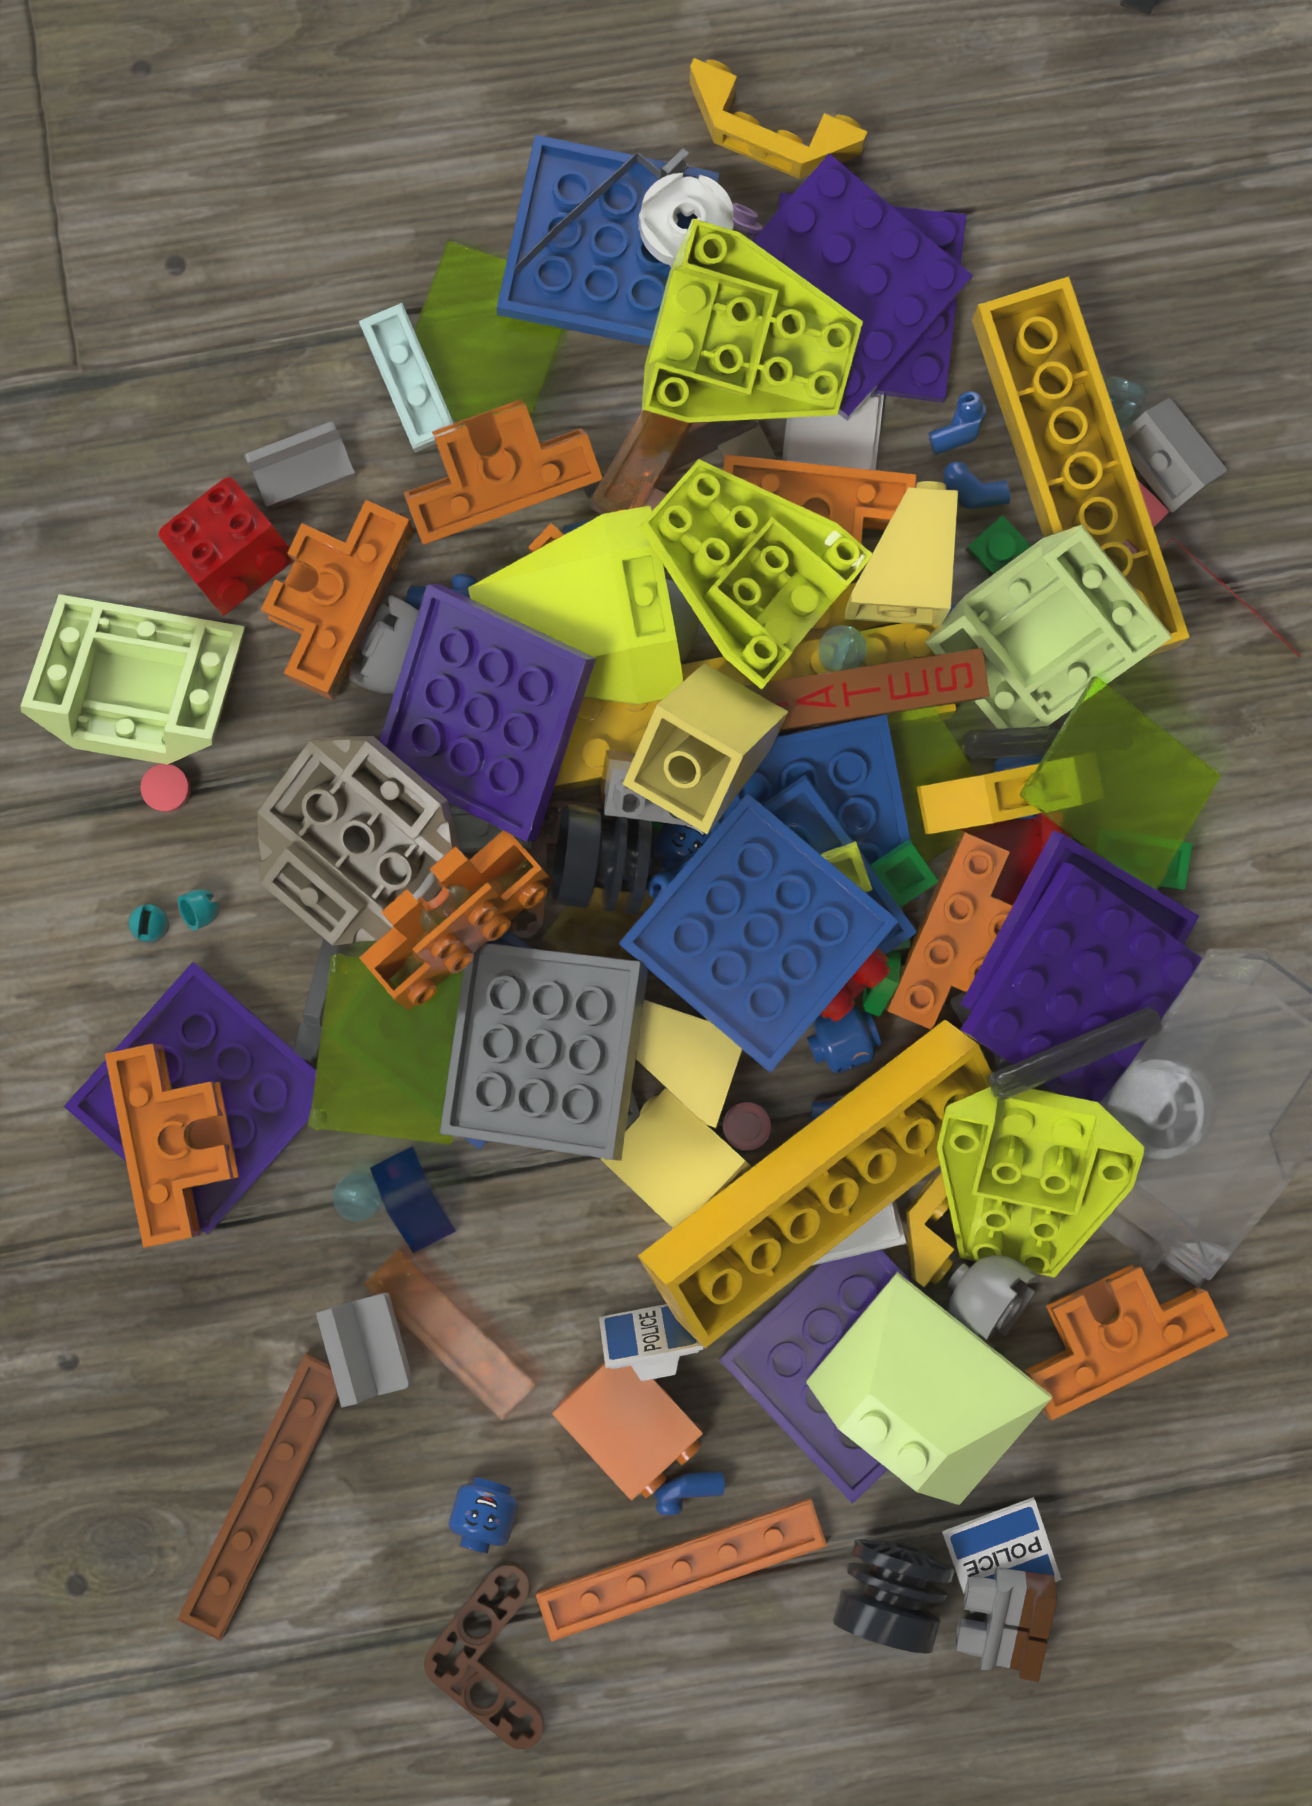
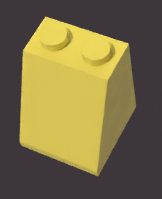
(912, 563)
(703, 746)
(688, 1058)
(675, 1159)

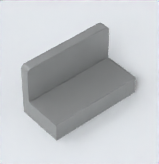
(1171, 454)
(300, 465)
(364, 1349)

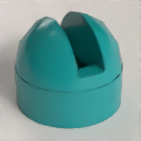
(197, 909)
(157, 925)

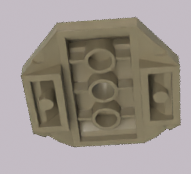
(314, 845)

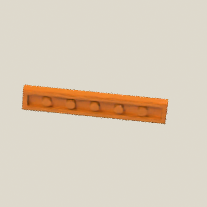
(680, 1569)

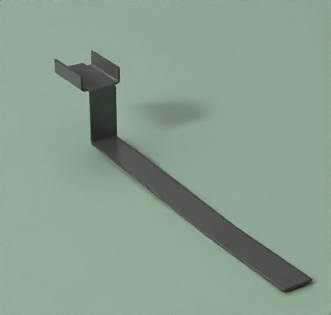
(675, 165)
(309, 1032)

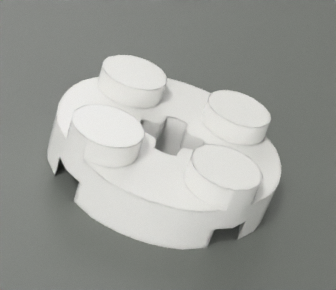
(684, 195)

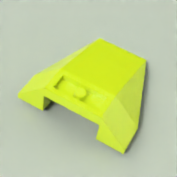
(744, 336)
(751, 564)
(602, 596)
(1033, 1174)

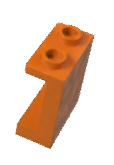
(629, 1427)

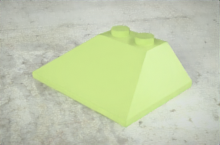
(1050, 628)
(131, 679)
(925, 1393)

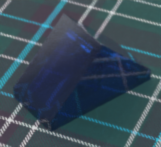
(412, 1199)

